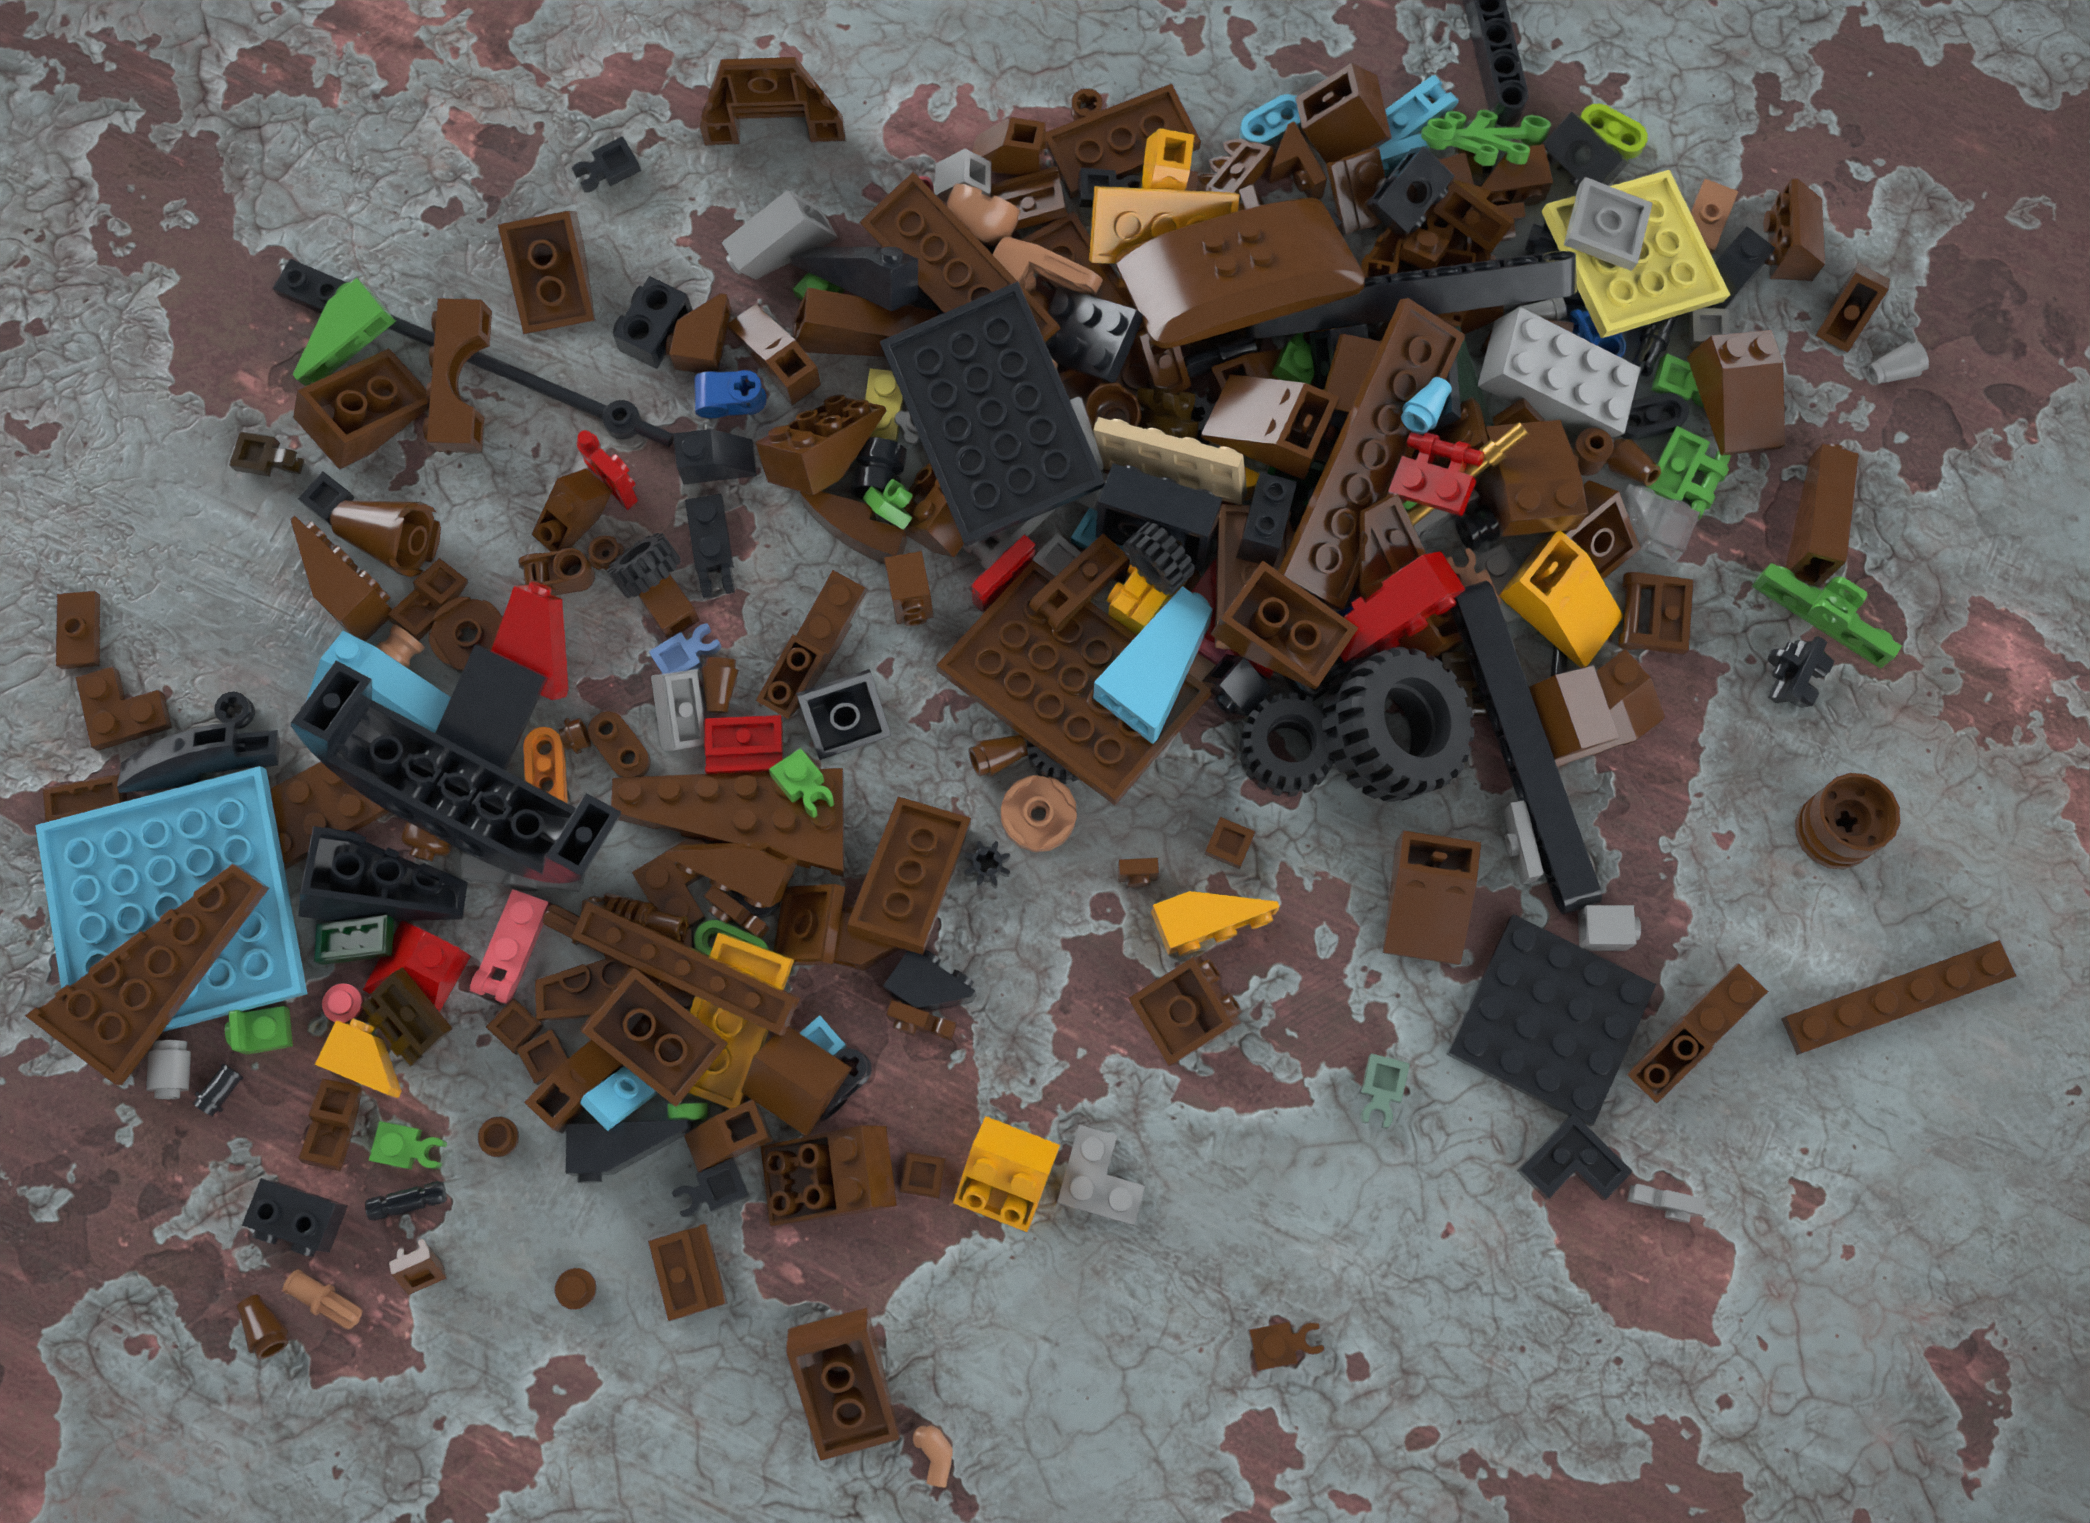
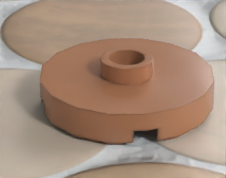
(1044, 794)

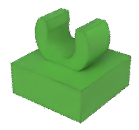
(890, 503)

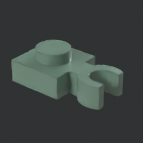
(1384, 1082)

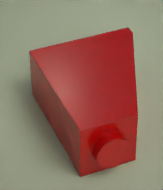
(535, 635)

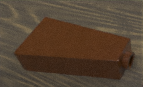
(850, 324)
(1824, 515)

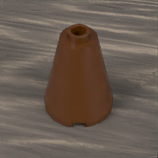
(390, 532)

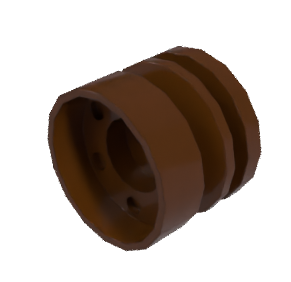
(1847, 821)

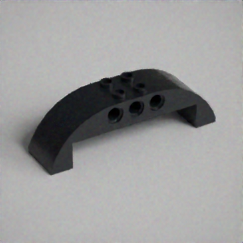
(448, 786)

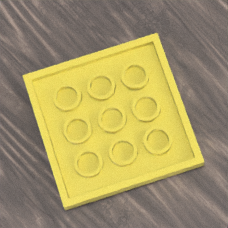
(1672, 271)

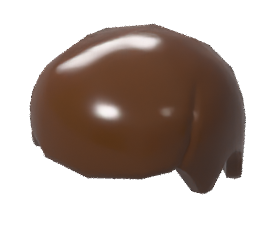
(1113, 402)

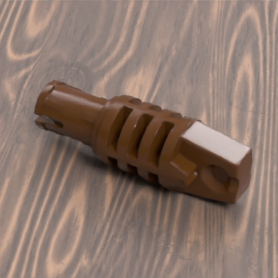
(643, 913)

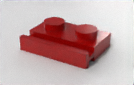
(1002, 573)
(743, 743)

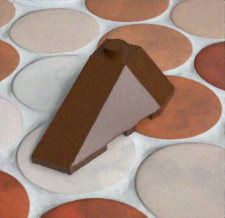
(1630, 701)

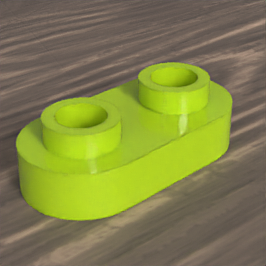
(1617, 128)

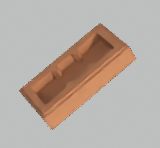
(1712, 211)

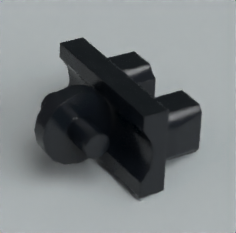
(1794, 669)

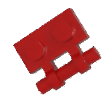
(609, 470)
(1434, 485)

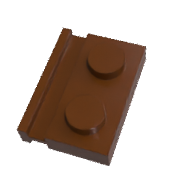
(1353, 184)
(1036, 196)
(687, 1272)

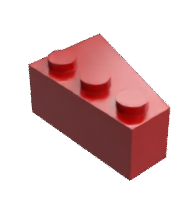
(1402, 605)

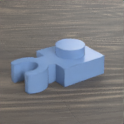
(682, 654)

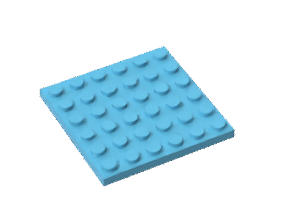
(141, 857)

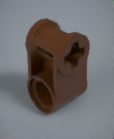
(552, 570)

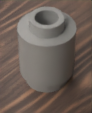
(168, 1069)

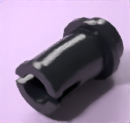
(217, 1090)

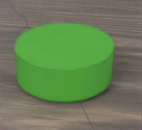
(688, 1111)

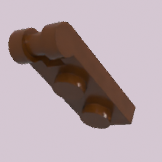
(1080, 581)

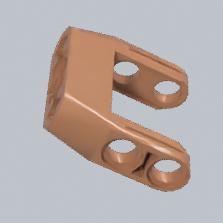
(1025, 259)

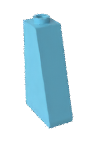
(1153, 667)

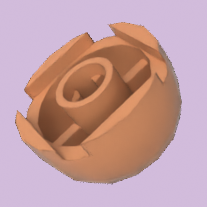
(984, 216)

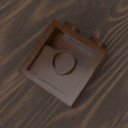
(1186, 1009)

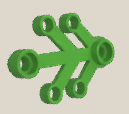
(1483, 137)

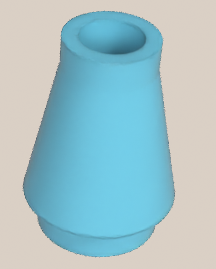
(1424, 409)

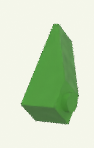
(344, 328)

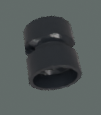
(880, 462)

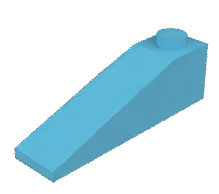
(391, 681)

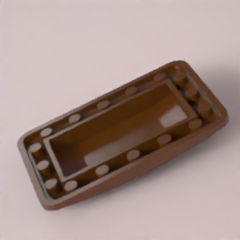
(1238, 271)

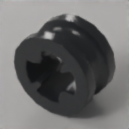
(227, 700)

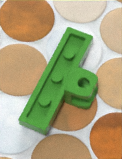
(1830, 611)

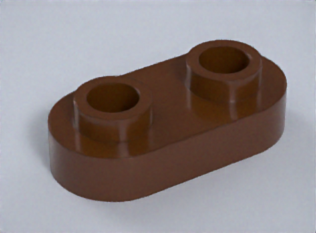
(618, 744)

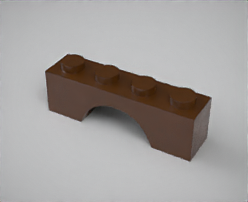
(460, 331)

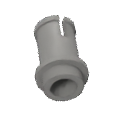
(1549, 309)

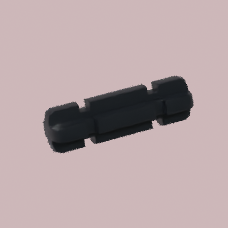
(405, 1200)

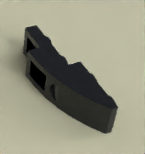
(188, 754)

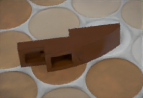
(813, 646)
(1696, 1032)

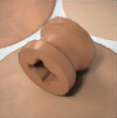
(400, 646)

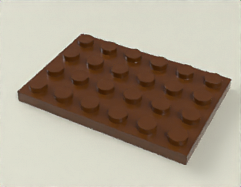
(1046, 680)

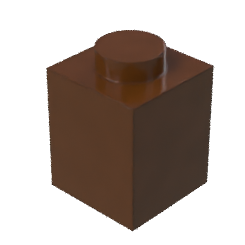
(669, 607)

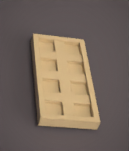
(1181, 459)

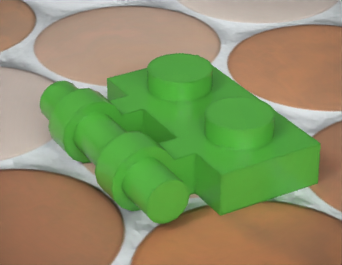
(1678, 465)

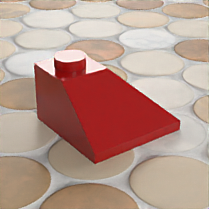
(426, 958)

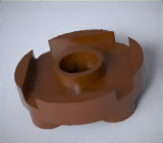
(450, 622)

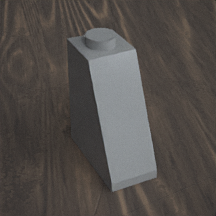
(776, 234)

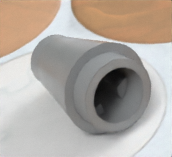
(1899, 364)

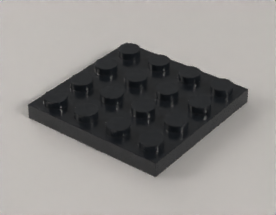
(1551, 1019)

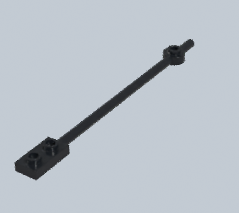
(314, 289)

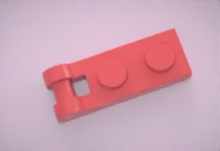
(510, 946)

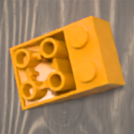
(1564, 598)

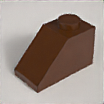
(1853, 307)
(700, 337)

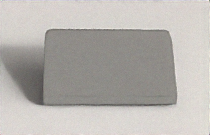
(679, 709)

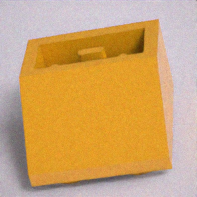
(1006, 1173)

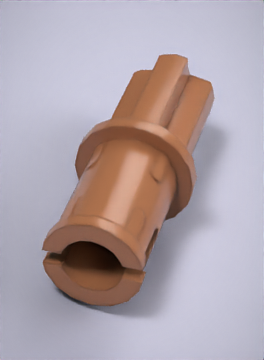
(322, 1299)

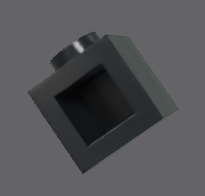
(1236, 685)

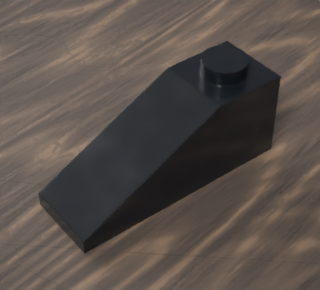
(599, 1152)

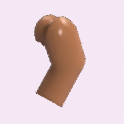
(937, 1450)

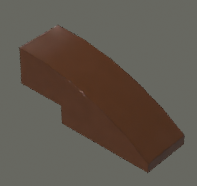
(855, 525)

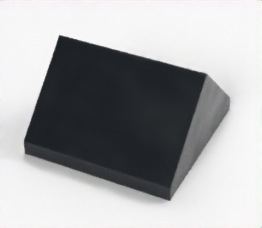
(844, 714)

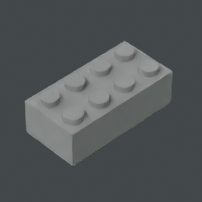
(1558, 374)

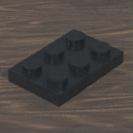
(1091, 334)

